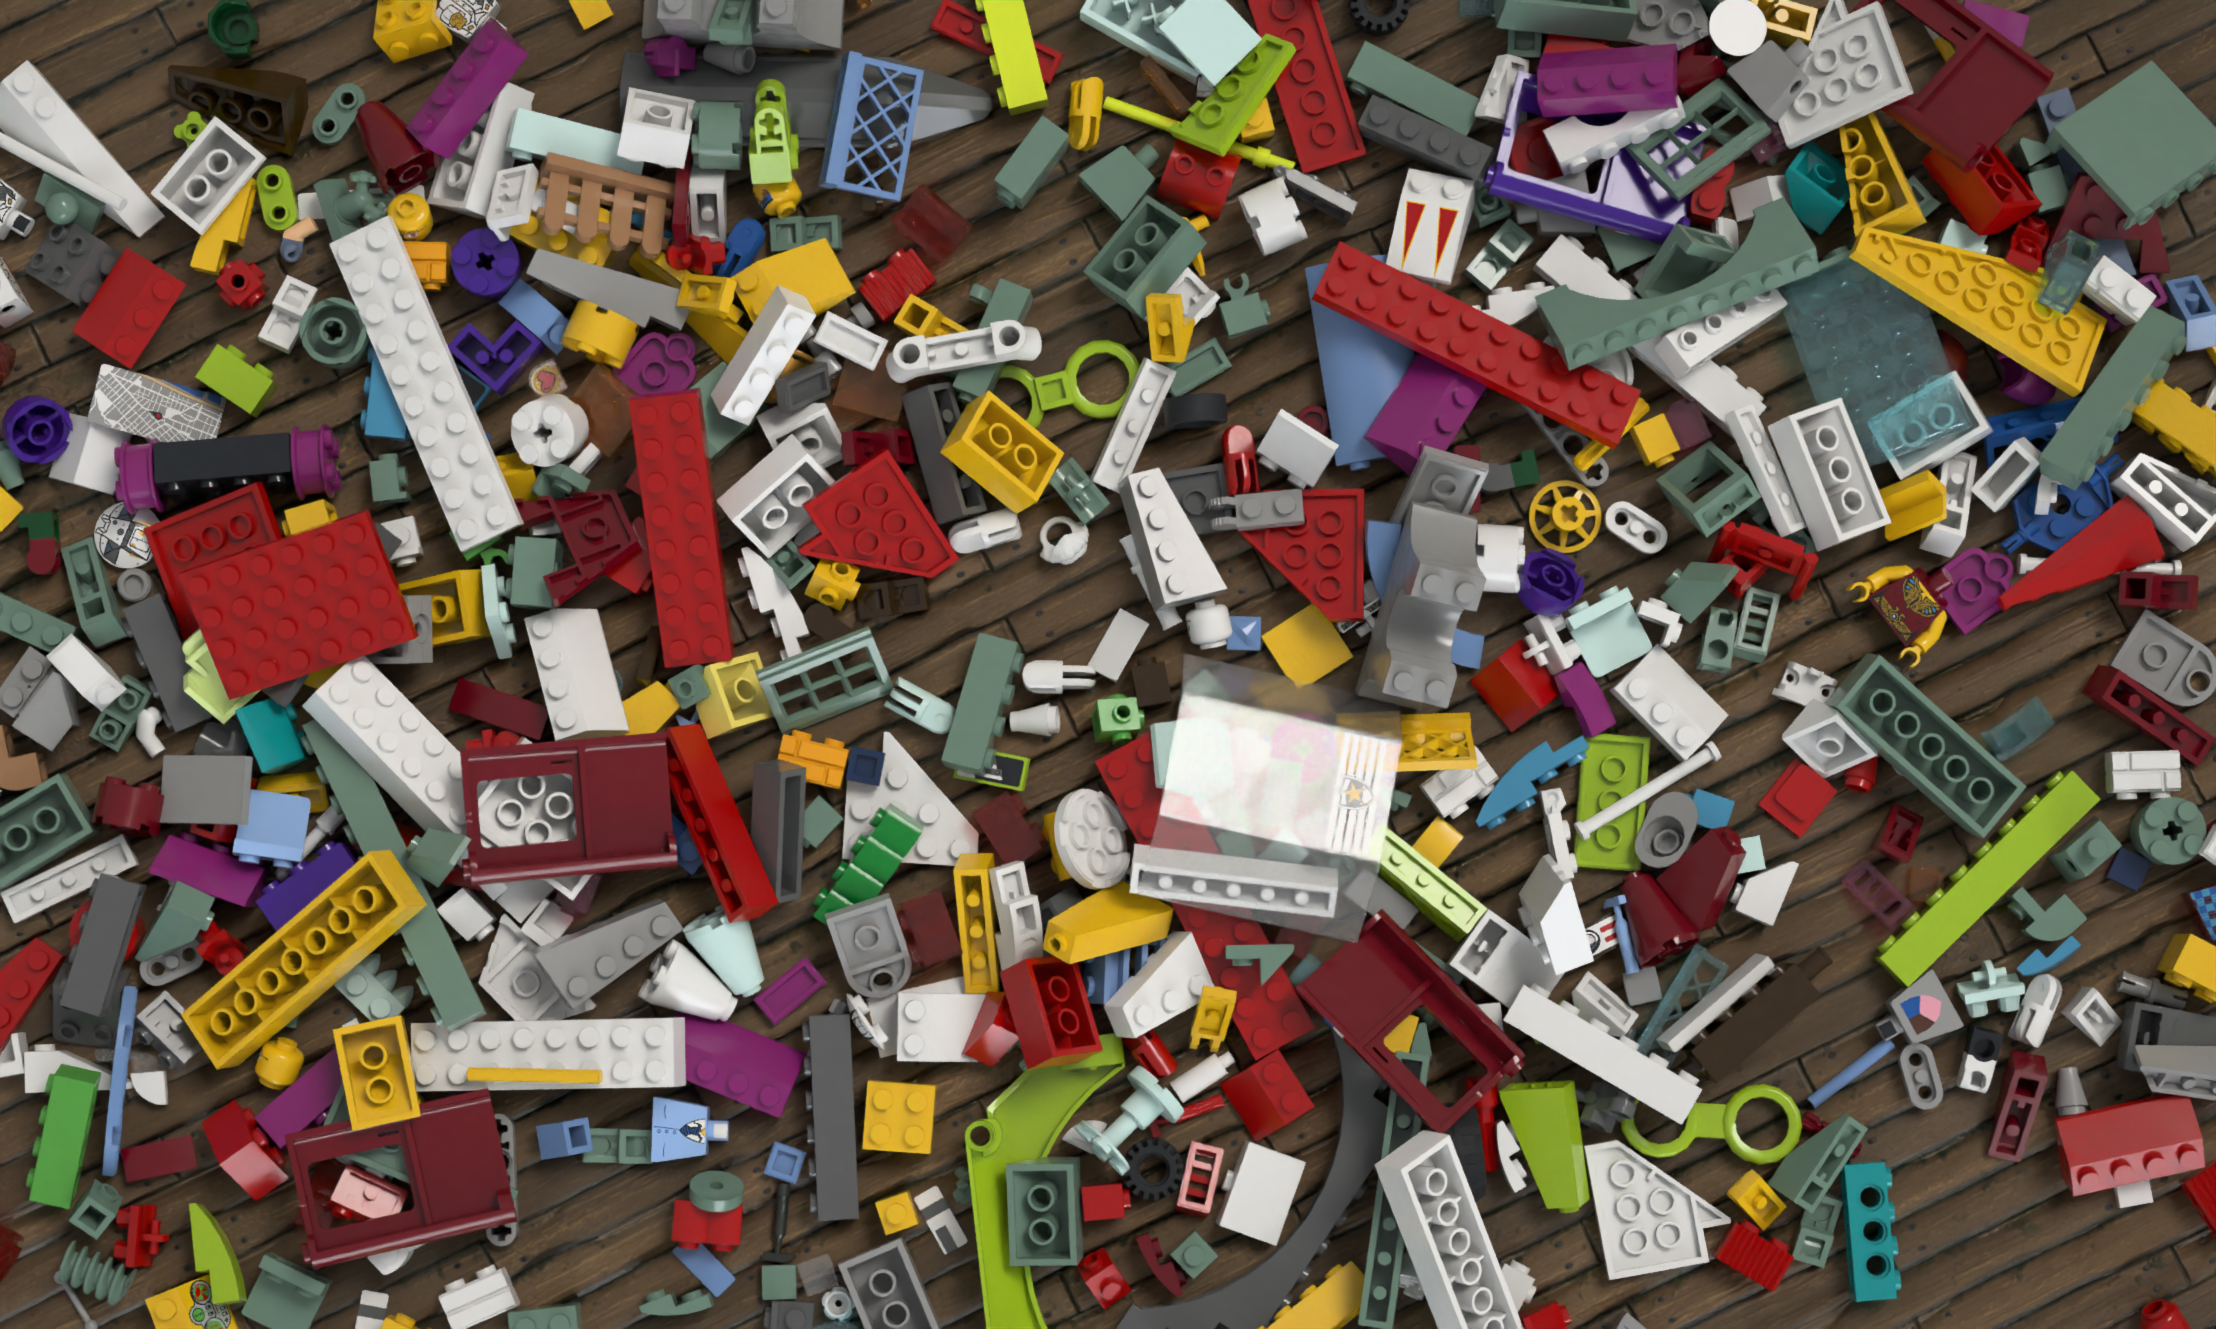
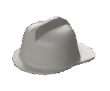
(1667, 830)

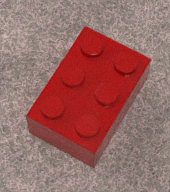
(1050, 1012)

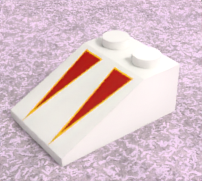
(1431, 225)

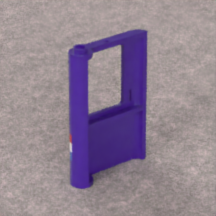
(1625, 195)

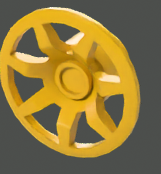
(1565, 516)

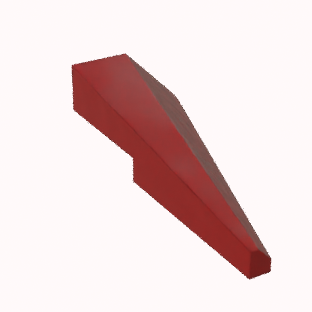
(2110, 544)

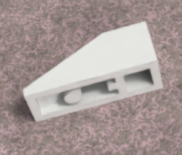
(1958, 478)
(47, 1059)

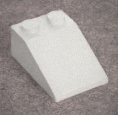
(1296, 450)
(935, 1026)

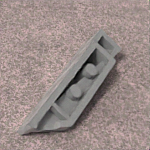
(610, 289)
(2179, 1069)

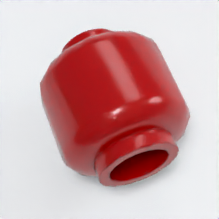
(2162, 1315)

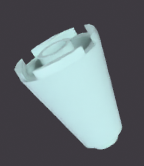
(727, 950)

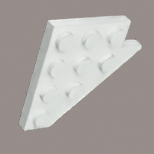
(1849, 73)
(911, 790)
(1644, 1214)

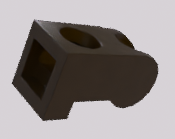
(823, 623)

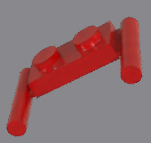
(1766, 549)

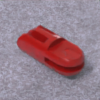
(1239, 461)
(1151, 1054)

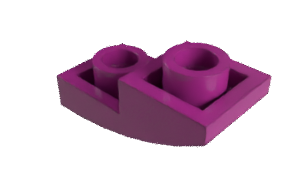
(1583, 693)

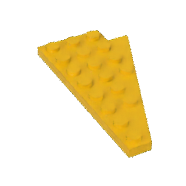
(1989, 301)

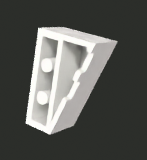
(1161, 989)

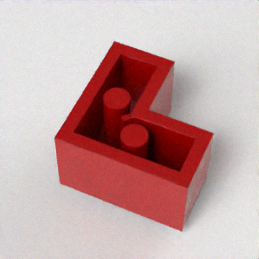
(245, 1150)

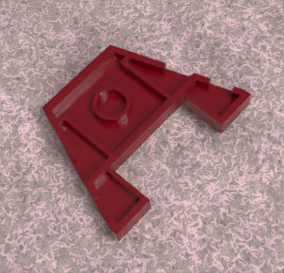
(2096, 216)
(593, 530)

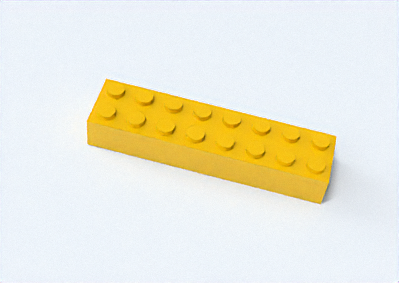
(304, 959)

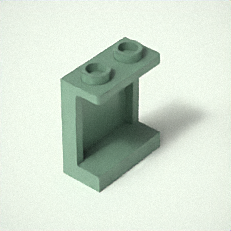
(1683, 261)

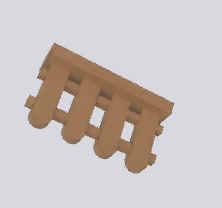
(609, 186)

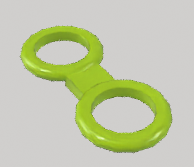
(1061, 387)
(1718, 1122)

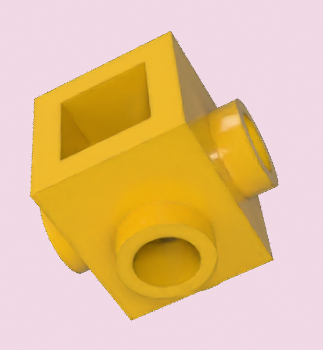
(833, 583)

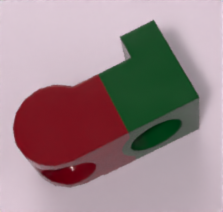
(44, 540)

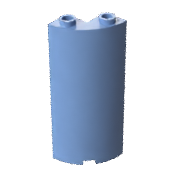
(1357, 375)

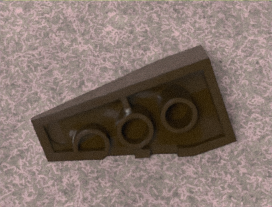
(257, 102)

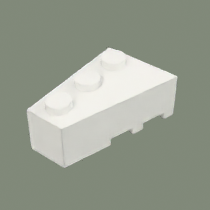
(2175, 502)

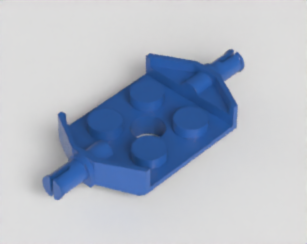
(2055, 529)

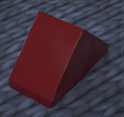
(1898, 834)

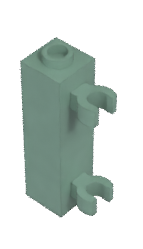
(1005, 303)

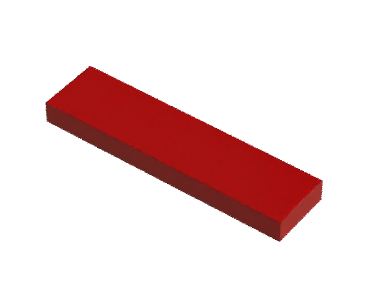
(965, 28)

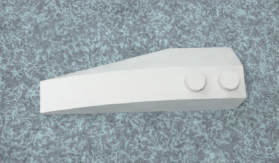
(46, 123)

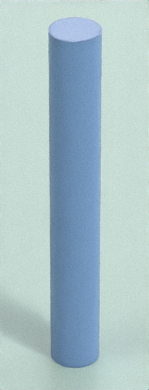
(1850, 1073)

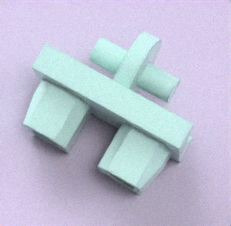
(1990, 985)

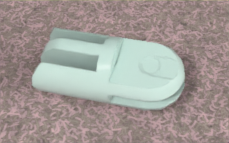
(931, 712)

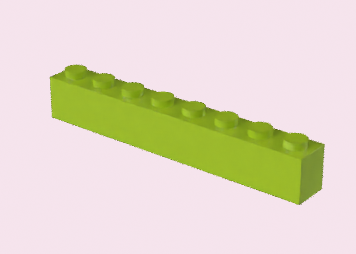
(1986, 878)

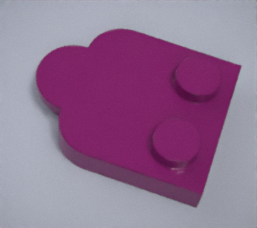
(660, 364)
(1977, 585)

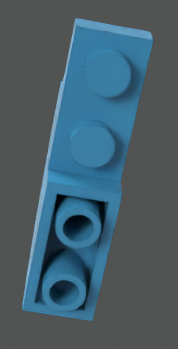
(1516, 786)

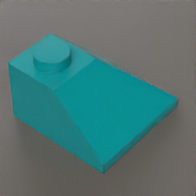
(1816, 186)

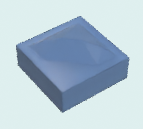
(1245, 634)

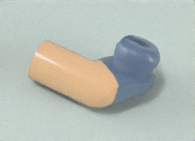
(294, 237)

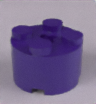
(469, 269)

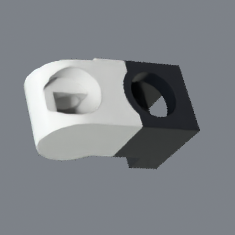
(1979, 1058)

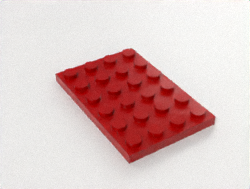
(298, 604)

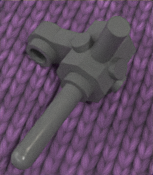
(1605, 1102)

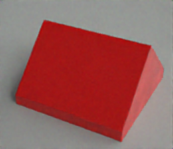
(1515, 686)

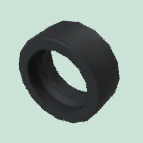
(1195, 410)

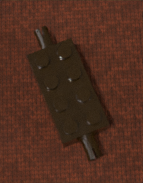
(1754, 1018)

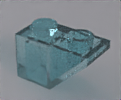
(2067, 271)
(2018, 729)

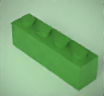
(64, 1136)

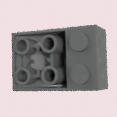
(2160, 1026)

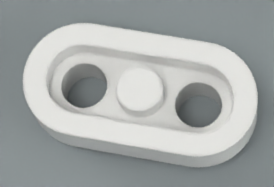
(1635, 527)

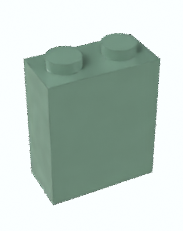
(1031, 163)

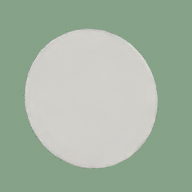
(1737, 27)

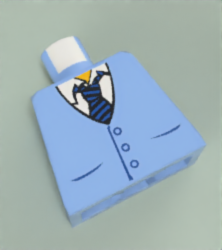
(683, 1129)

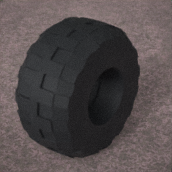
(1469, 1147)

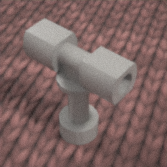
(860, 317)

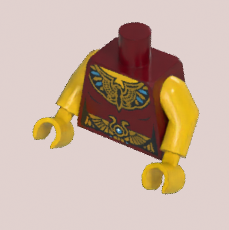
(1909, 604)

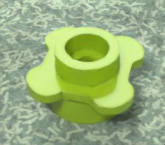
(184, 131)

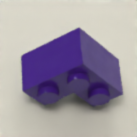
(500, 362)

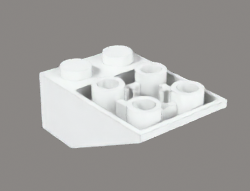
(1501, 960)

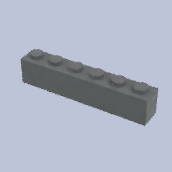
(833, 1117)

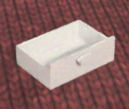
(1259, 1192)

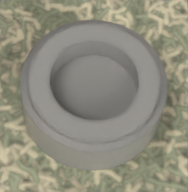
(135, 585)

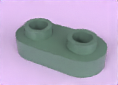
(339, 113)

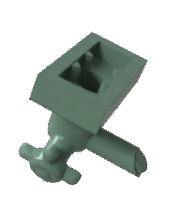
(345, 207)

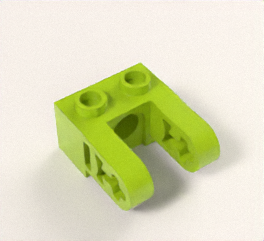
(772, 144)

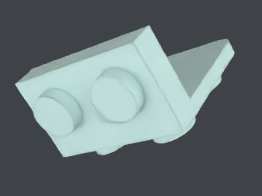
(1608, 632)

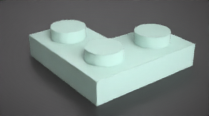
(497, 611)

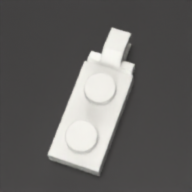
(1557, 831)

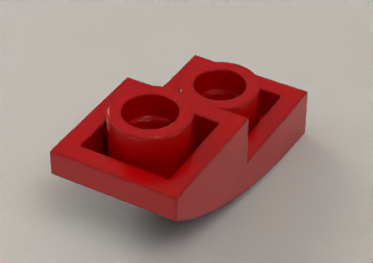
(2027, 243)

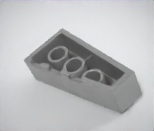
(597, 955)

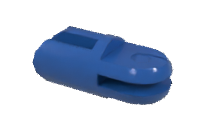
(740, 248)

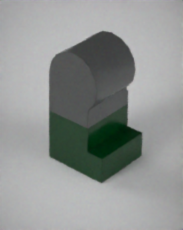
(1512, 475)

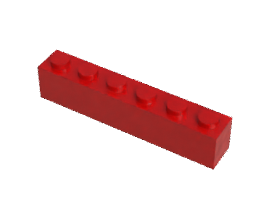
(716, 825)

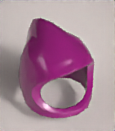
(2024, 384)

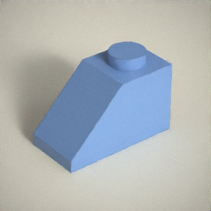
(2195, 307)

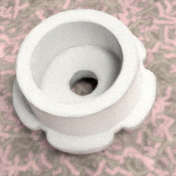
(831, 1309)

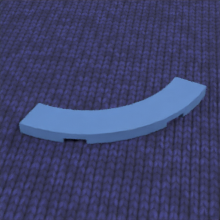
(1380, 549)
(119, 1081)

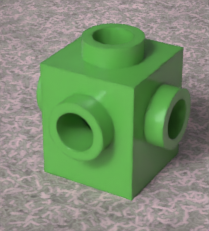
(1116, 719)

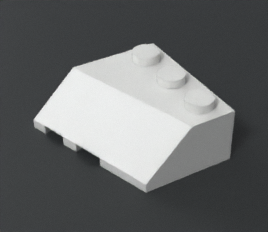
(1554, 918)

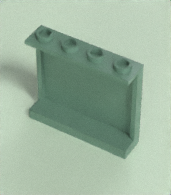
(2140, 143)

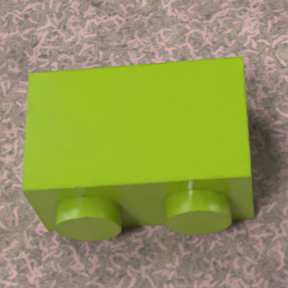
(237, 380)

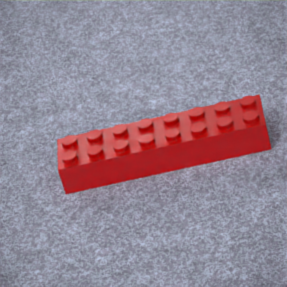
(682, 527)

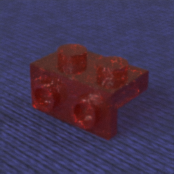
(931, 224)

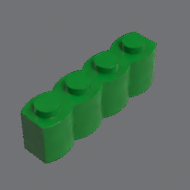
(872, 863)

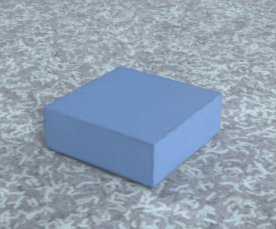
(785, 1162)

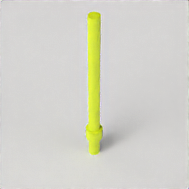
(1260, 157)

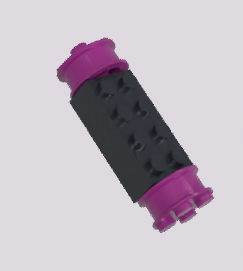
(227, 464)

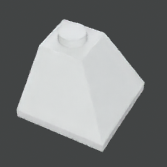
(812, 428)

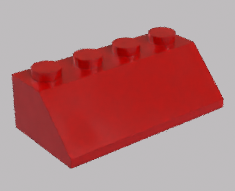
(2128, 1143)

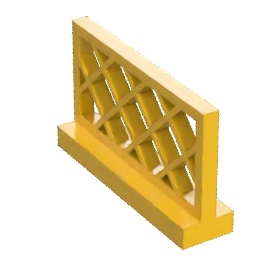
(1430, 732)

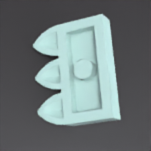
(373, 993)

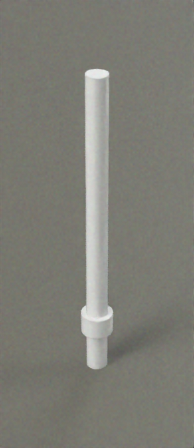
(62, 172)

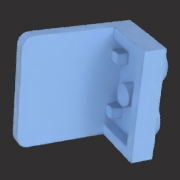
(273, 830)

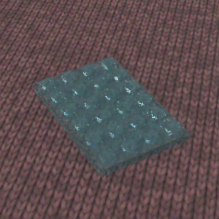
(1878, 355)

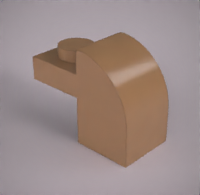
(22, 771)

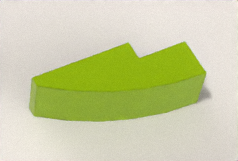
(216, 1256)

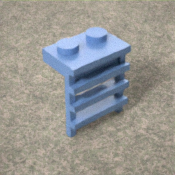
(1109, 972)

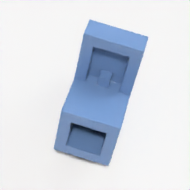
(535, 314)

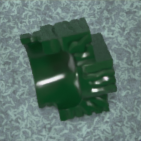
(233, 28)

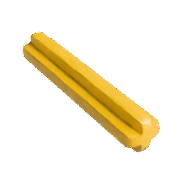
(1595, 449)

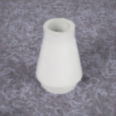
(1036, 720)

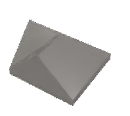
(50, 712)

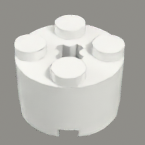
(1272, 216)
(533, 438)
(1500, 555)

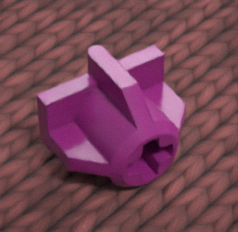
(669, 56)

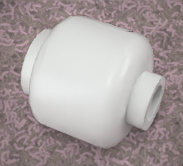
(1209, 624)

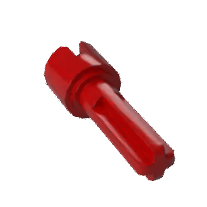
(1486, 1120)

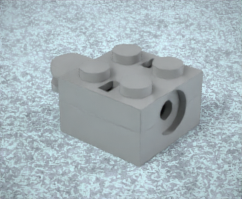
(413, 651)

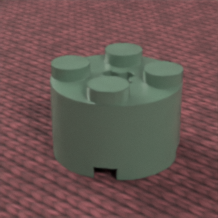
(717, 135)
(333, 315)
(2171, 849)

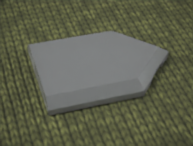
(1668, 23)

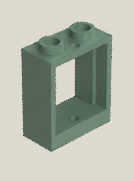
(1708, 511)

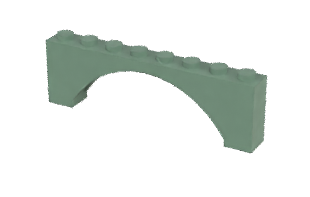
(1595, 327)

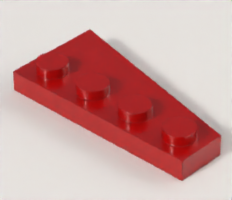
(23, 983)

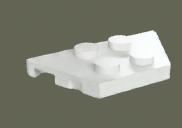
(518, 981)

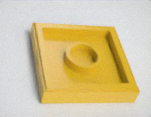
(1307, 645)

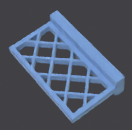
(842, 123)

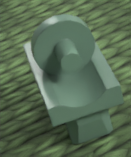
(1078, 491)

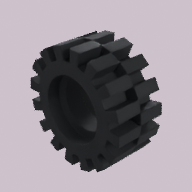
(1375, 23)
(1168, 1183)

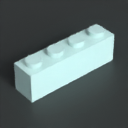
(536, 134)

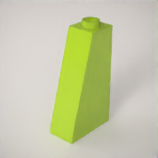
(1551, 1139)

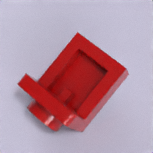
(1103, 1278)

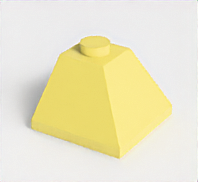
(735, 696)

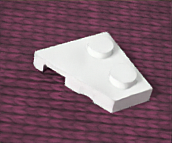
(1498, 88)

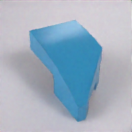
(2039, 964)

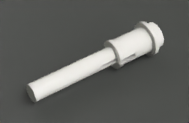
(327, 824)

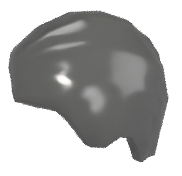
(221, 739)

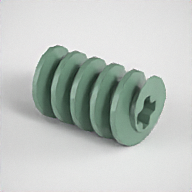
(95, 1274)

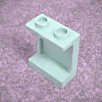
(1208, 36)

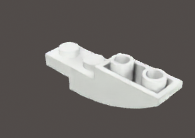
(1513, 306)
(771, 596)
(1017, 915)

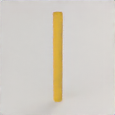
(534, 1075)

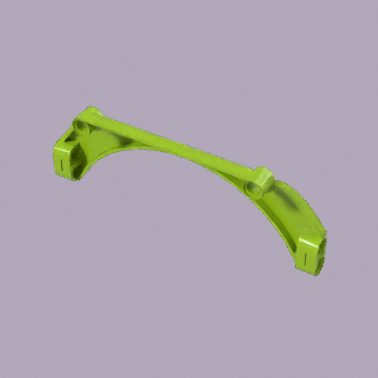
(1023, 1128)

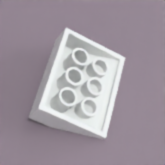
(529, 813)

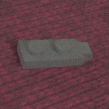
(1313, 192)

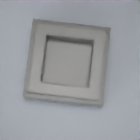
(1642, 986)

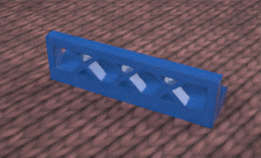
(2029, 423)

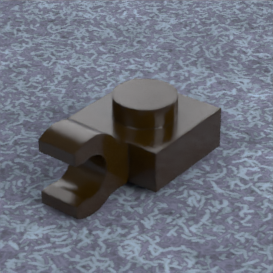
(870, 203)

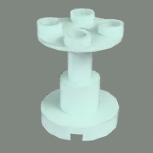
(1138, 1111)

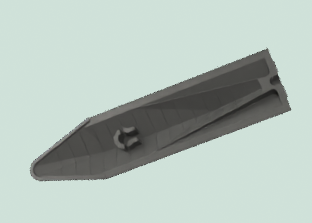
(810, 95)

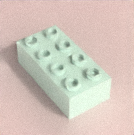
(1134, 26)

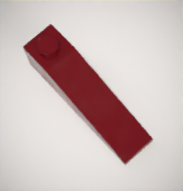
(2147, 713)

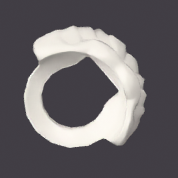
(1069, 546)

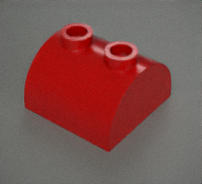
(1198, 179)

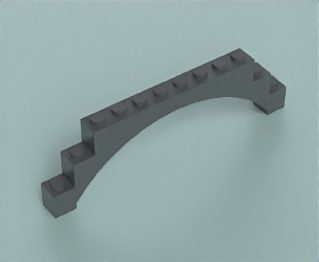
(1264, 1289)

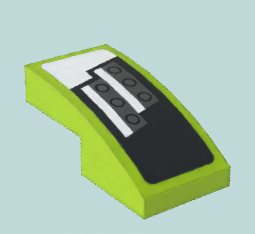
(1007, 772)

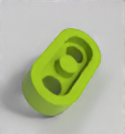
(277, 197)

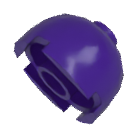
(36, 429)
(1549, 583)

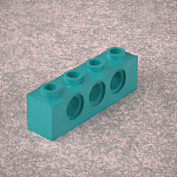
(1853, 1180)

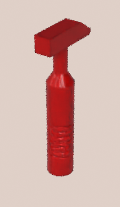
(1189, 1112)

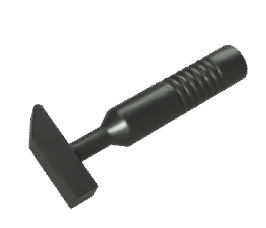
(780, 1225)

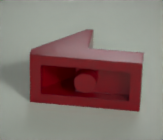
(1698, 68)

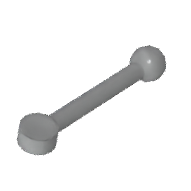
(89, 1324)

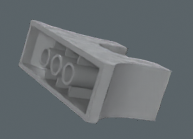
(776, 22)
(1423, 599)

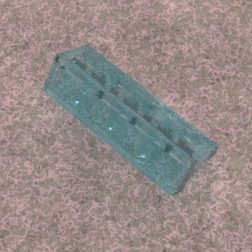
(1672, 997)

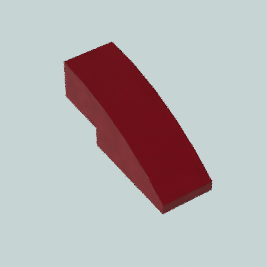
(500, 709)

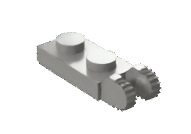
(1259, 510)

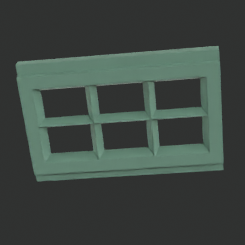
(1716, 161)
(814, 657)

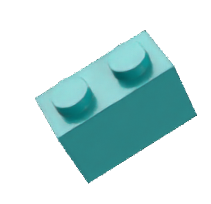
(273, 735)

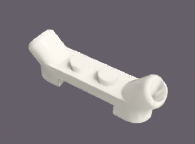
(961, 350)

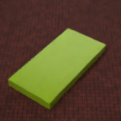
(1609, 773)

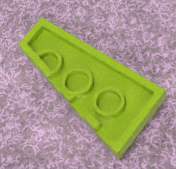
(1229, 107)

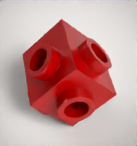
(250, 293)

